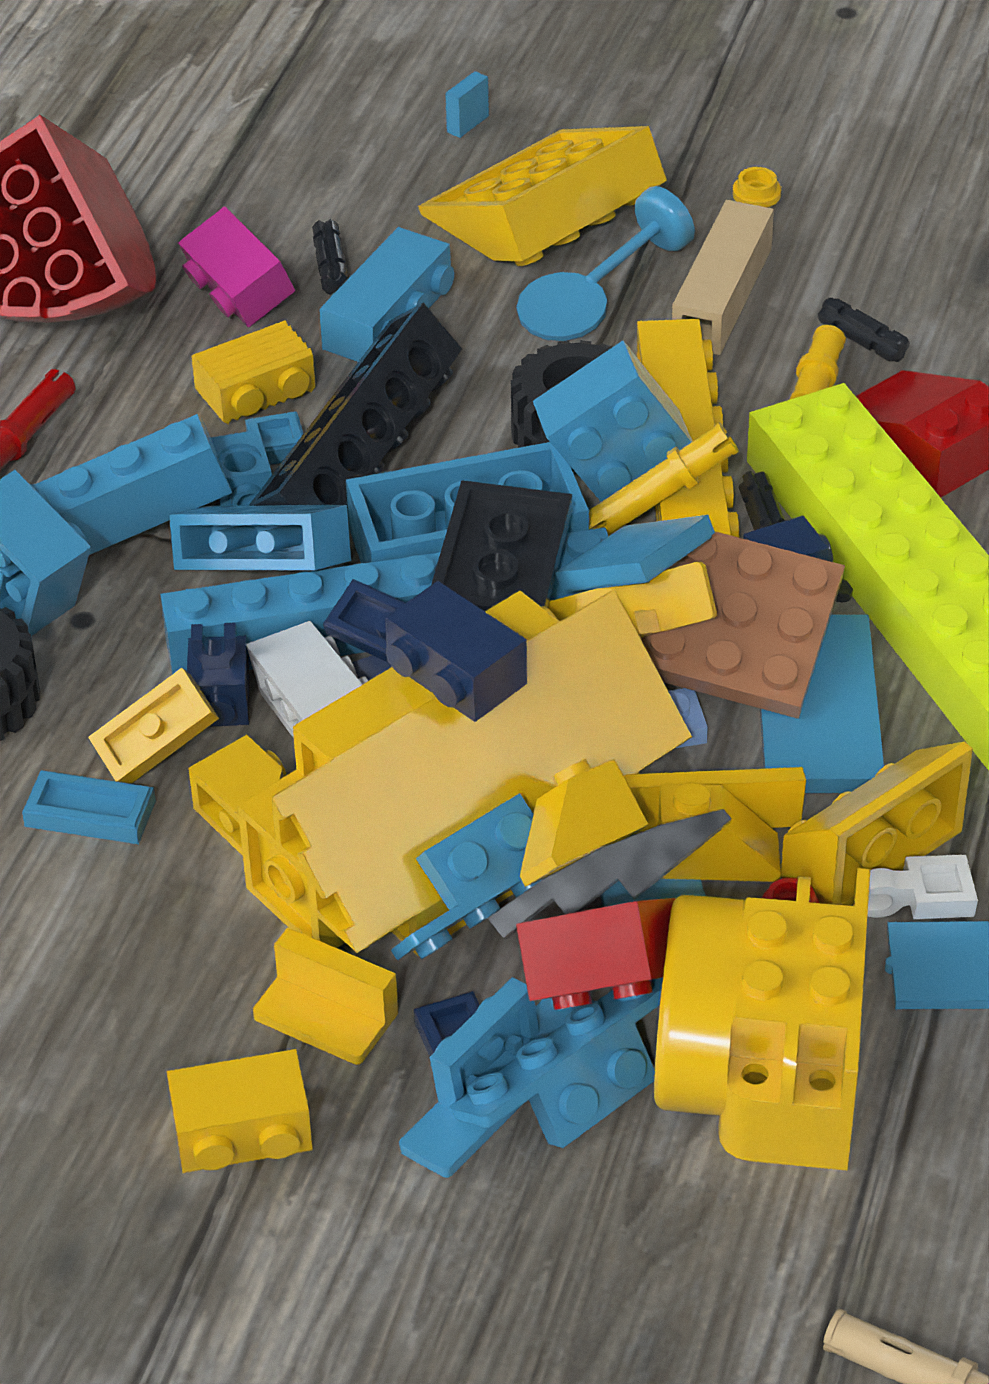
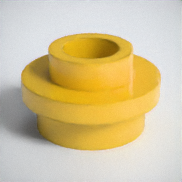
(757, 187)

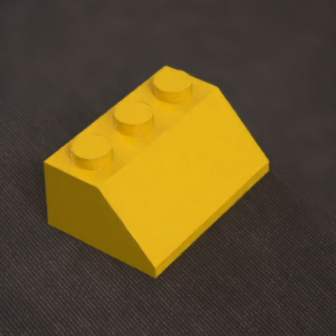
(890, 817)

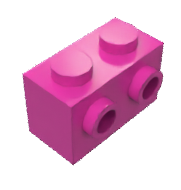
(235, 267)

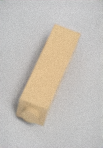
(726, 270)

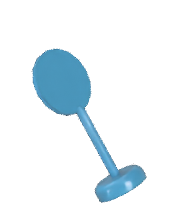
(573, 304)

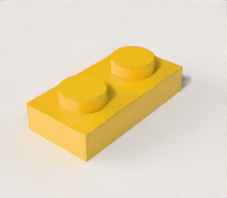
(153, 727)

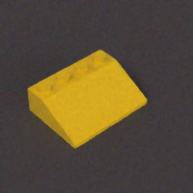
(549, 192)

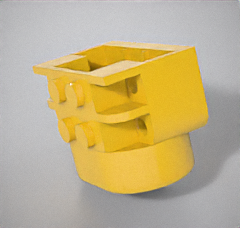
(765, 1022)

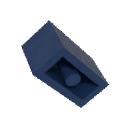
(456, 651)

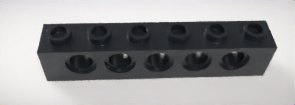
(366, 413)

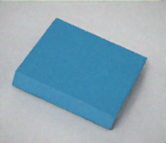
(635, 553)

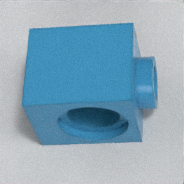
(244, 466)

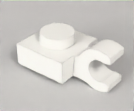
(929, 884)

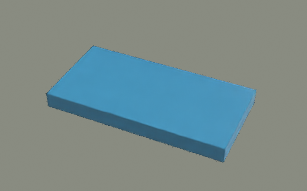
(839, 722)

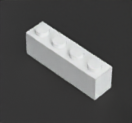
(301, 672)

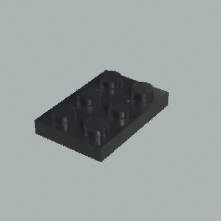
(503, 543)

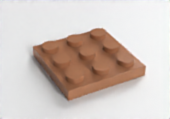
(765, 630)

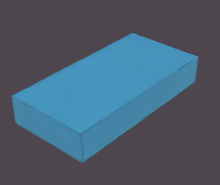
(89, 807)

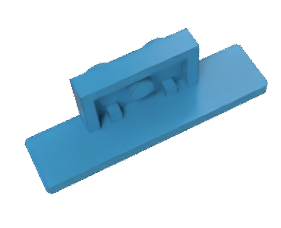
(472, 872)
(476, 1049)
(572, 1073)

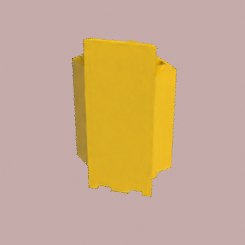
(402, 771)

